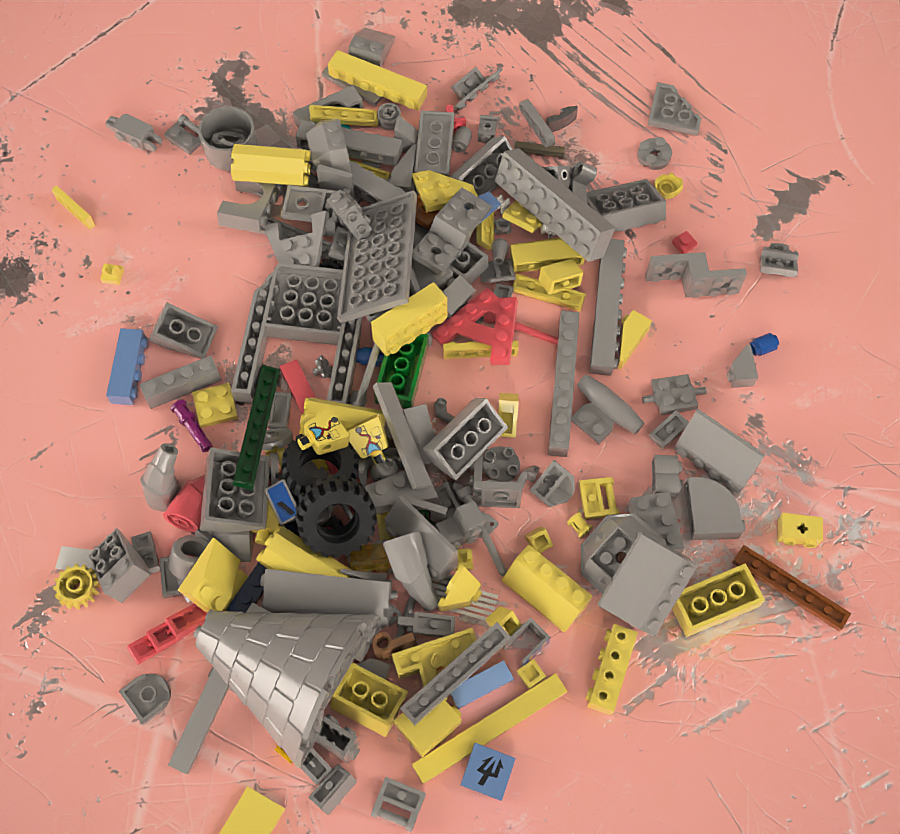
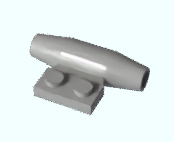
(604, 410)

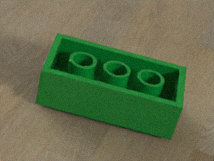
(405, 370)

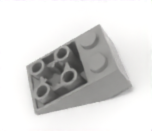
(118, 566)

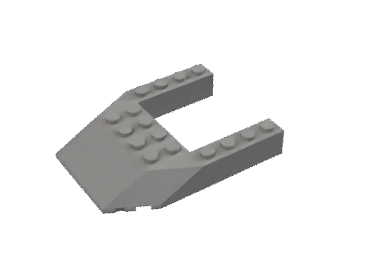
(298, 306)

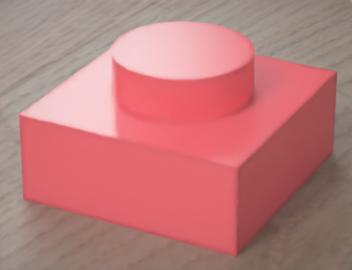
(684, 242)

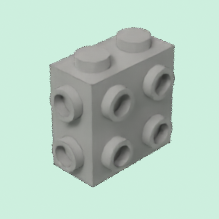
(350, 214)
(337, 740)

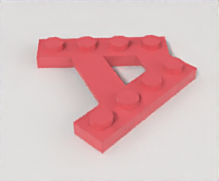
(464, 324)

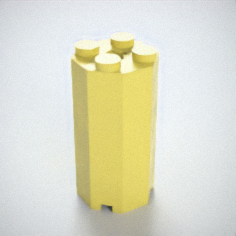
(270, 165)
(346, 413)
(289, 553)

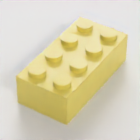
(410, 320)
(717, 600)

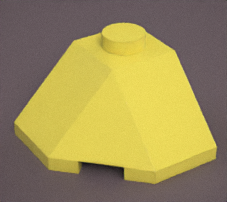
(460, 591)

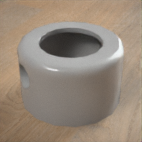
(179, 562)

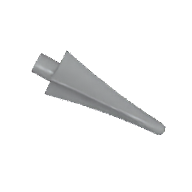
(366, 575)

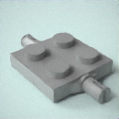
(674, 394)

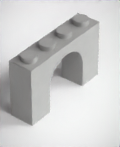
(250, 216)

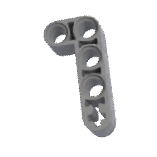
(581, 175)

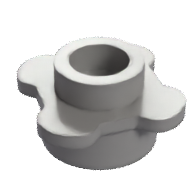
(502, 222)

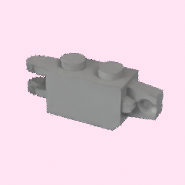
(134, 131)

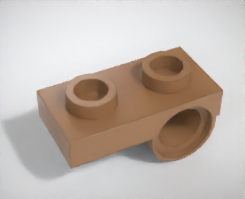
(395, 645)

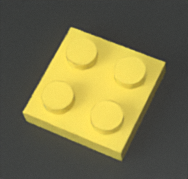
(214, 405)

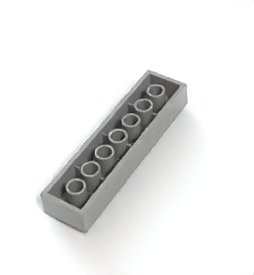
(554, 205)

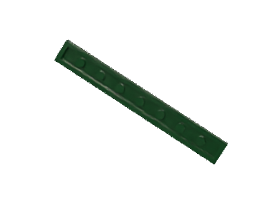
(256, 428)

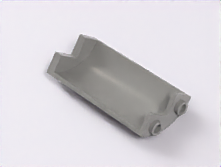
(325, 594)

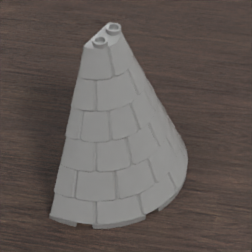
(286, 665)

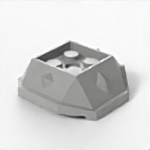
(604, 544)

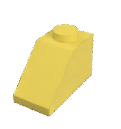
(508, 412)

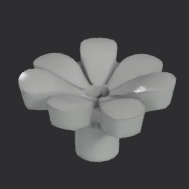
(322, 367)

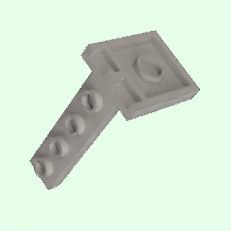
(494, 493)

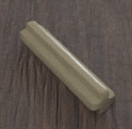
(535, 148)

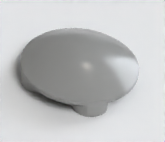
(500, 464)

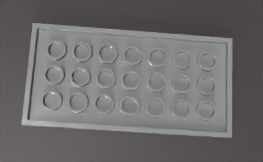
(380, 262)

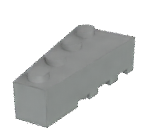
(388, 490)

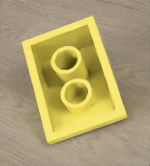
(211, 578)

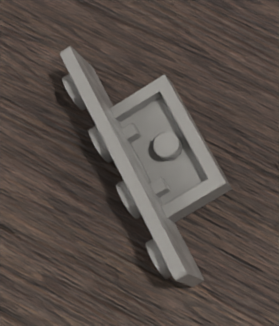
(470, 84)

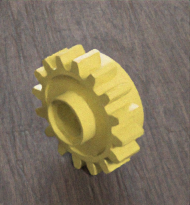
(83, 593)

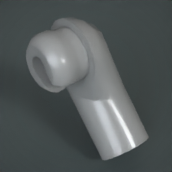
(441, 410)

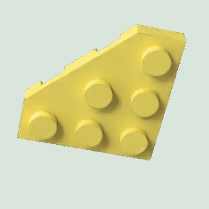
(437, 189)

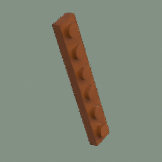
(793, 588)

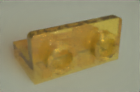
(370, 558)

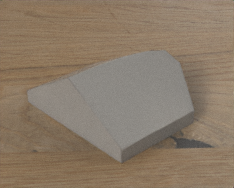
(498, 273)
(554, 485)

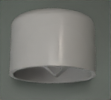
(220, 128)

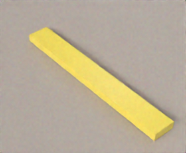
(489, 728)

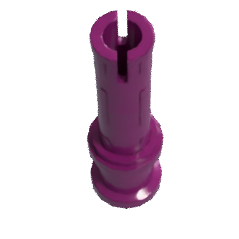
(188, 420)

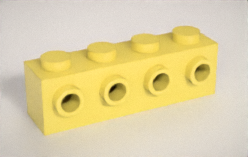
(612, 669)

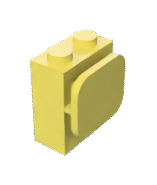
(431, 729)

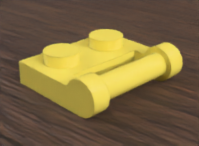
(592, 498)

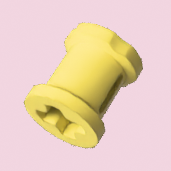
(579, 525)

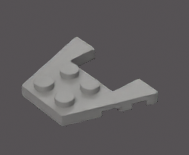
(299, 249)

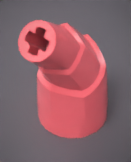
(186, 507)

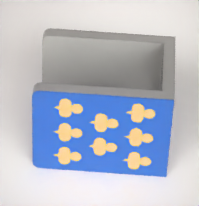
(538, 631)

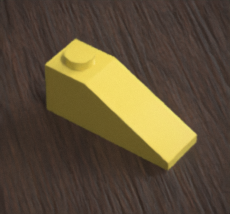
(633, 331)

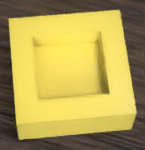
(531, 674)

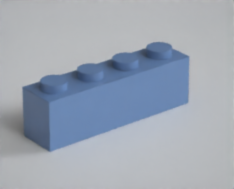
(127, 366)

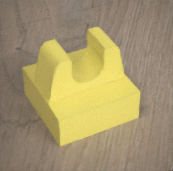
(112, 274)

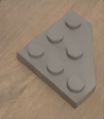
(672, 111)

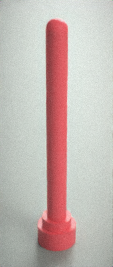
(490, 317)

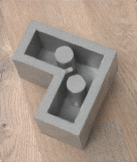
(463, 526)

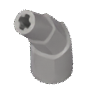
(159, 479)
(410, 567)

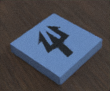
(488, 771)

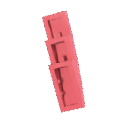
(167, 633)

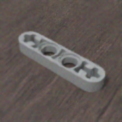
(537, 123)

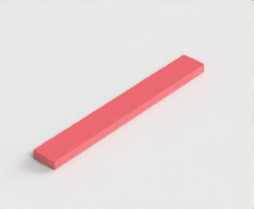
(300, 390)

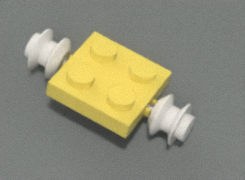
(522, 217)

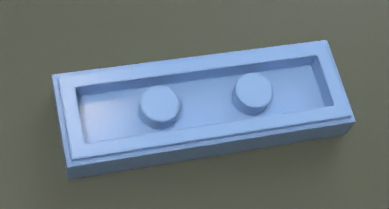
(481, 684)

